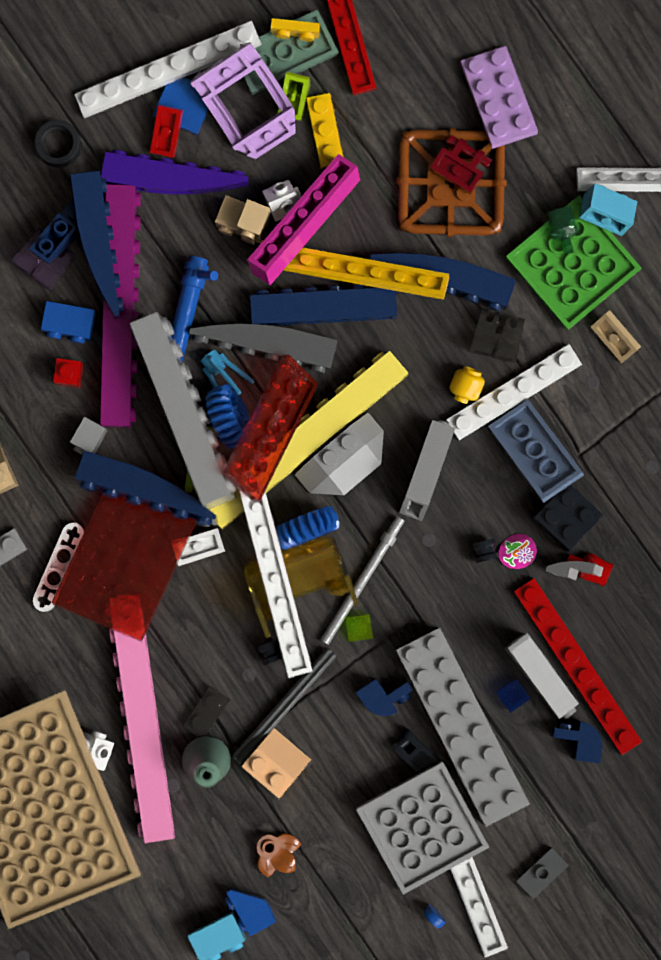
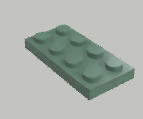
(292, 54)

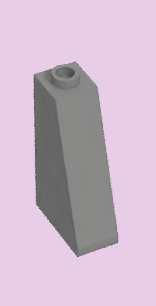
(427, 470)
(542, 676)

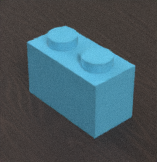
(608, 209)
(217, 937)

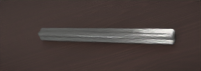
(283, 706)

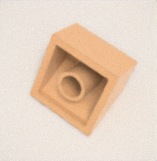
(276, 763)

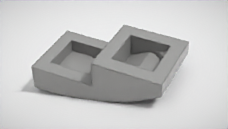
(571, 568)

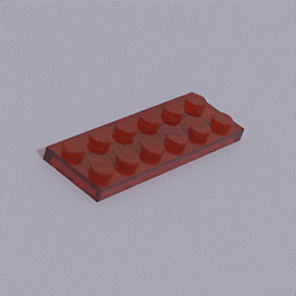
(270, 428)

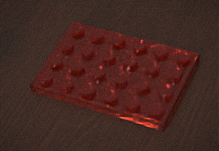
(123, 565)

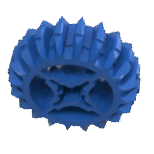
(227, 414)
(307, 527)

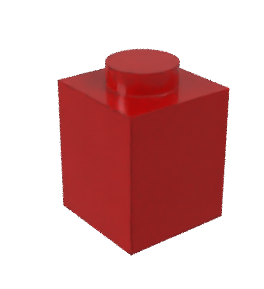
(68, 373)

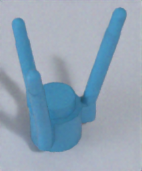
(214, 363)

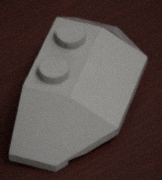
(344, 459)

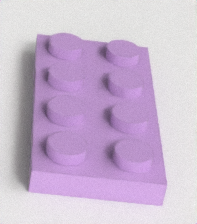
(499, 97)

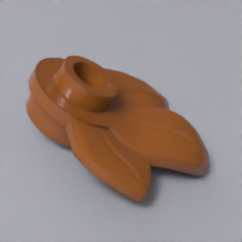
(280, 855)

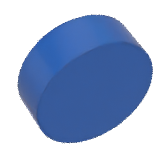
(434, 916)

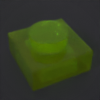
(359, 628)

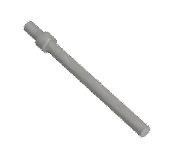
(387, 539)

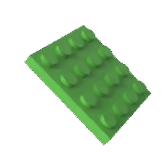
(576, 280)

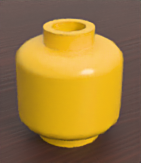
(467, 384)

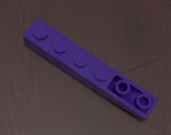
(166, 177)

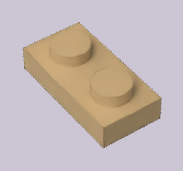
(615, 336)

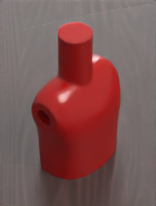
(591, 558)

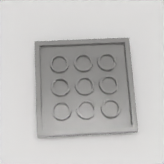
(422, 827)

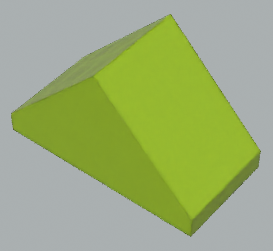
(296, 89)

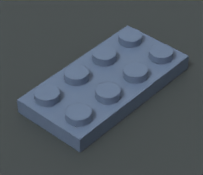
(535, 450)

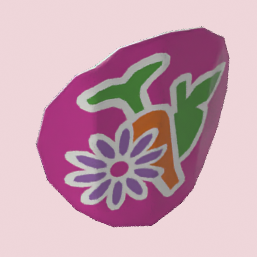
(517, 551)

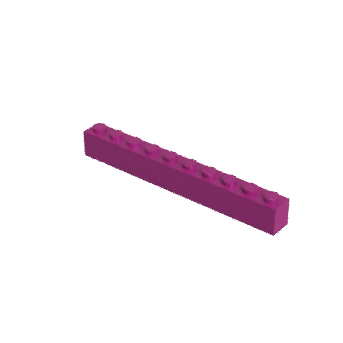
(118, 336)

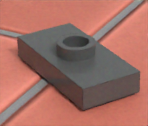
(542, 873)

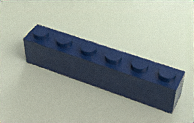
(323, 306)

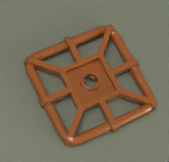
(439, 193)

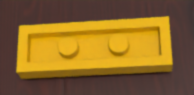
(324, 128)

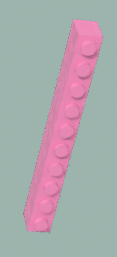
(144, 737)

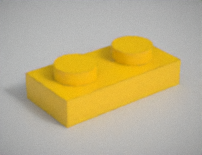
(304, 30)

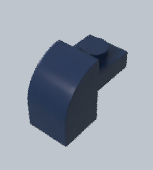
(379, 702)
(587, 741)

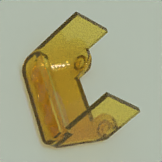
(308, 569)

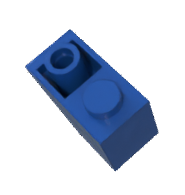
(252, 909)

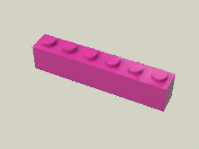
(304, 219)

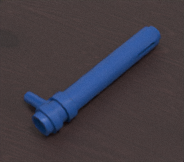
(192, 284)

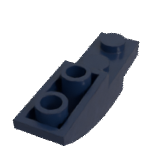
(57, 235)

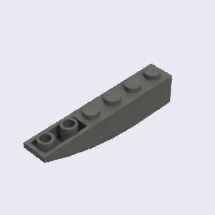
(271, 342)

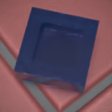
(513, 695)

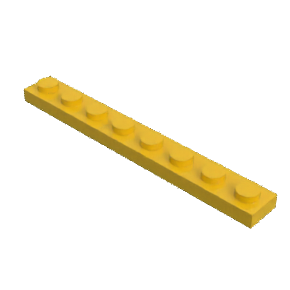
(369, 273)

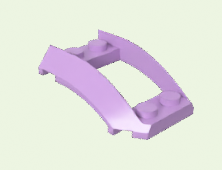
(228, 72)

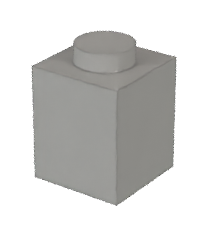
(88, 436)

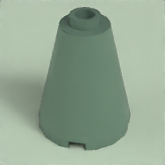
(206, 760)

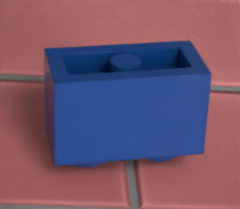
(68, 322)

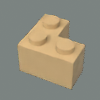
(243, 219)

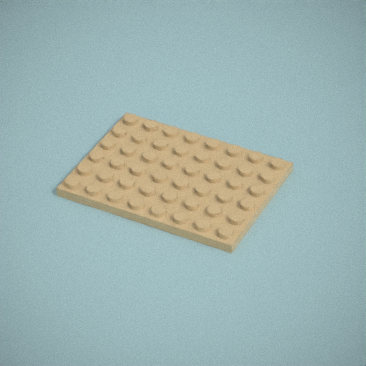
(54, 815)

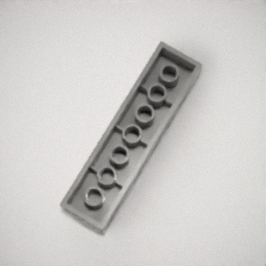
(182, 409)
(462, 727)

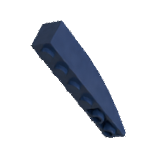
(95, 235)
(464, 278)
(138, 487)

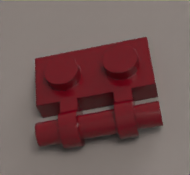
(456, 169)

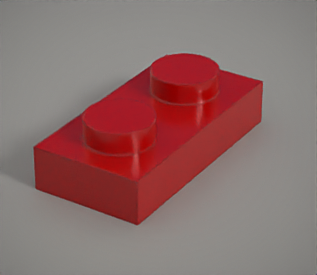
(166, 131)

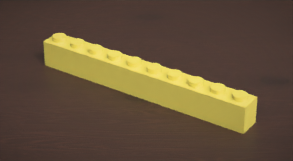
(327, 422)

